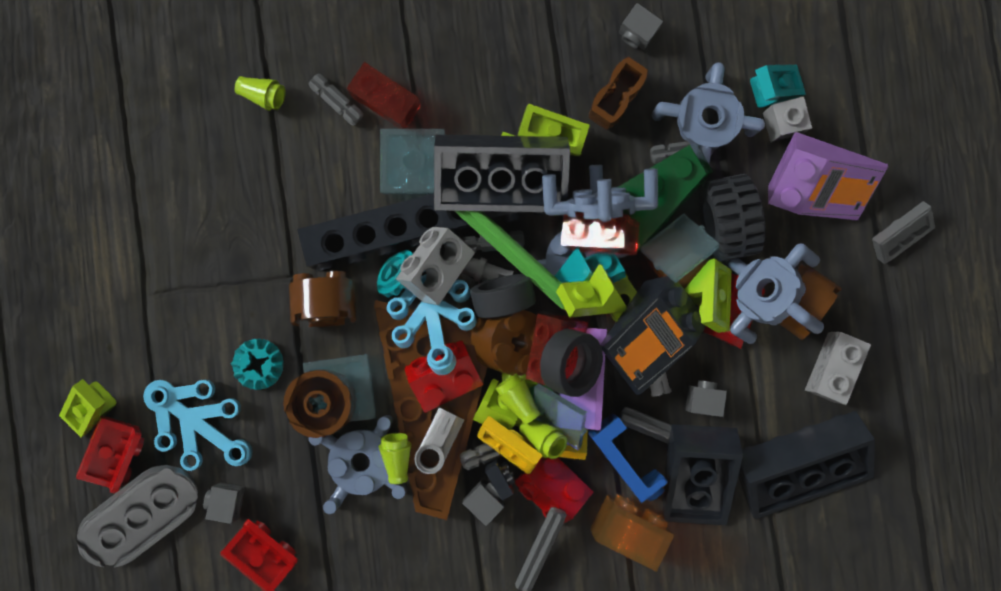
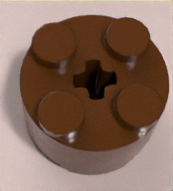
(322, 299)
(817, 300)
(505, 342)
(303, 410)

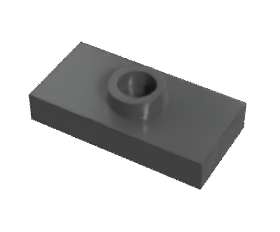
(904, 232)

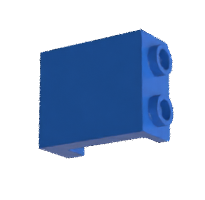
(650, 485)

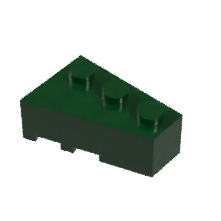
(677, 181)

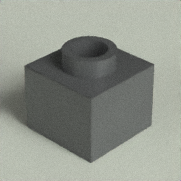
(639, 27)
(706, 399)
(224, 502)
(483, 502)

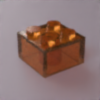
(631, 532)

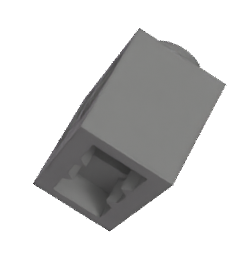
(440, 270)
(837, 367)

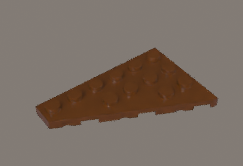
(430, 491)

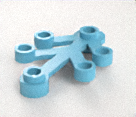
(431, 314)
(193, 420)

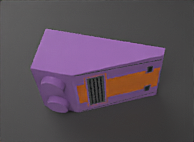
(824, 179)

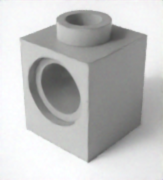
(787, 118)

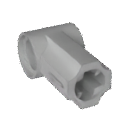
(439, 438)

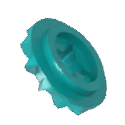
(390, 270)
(271, 368)

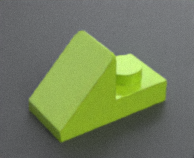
(550, 124)
(713, 293)
(591, 296)
(85, 406)

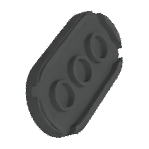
(137, 516)

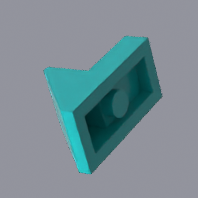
(776, 84)
(581, 269)

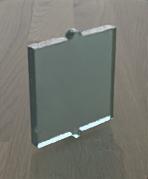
(680, 248)
(561, 414)

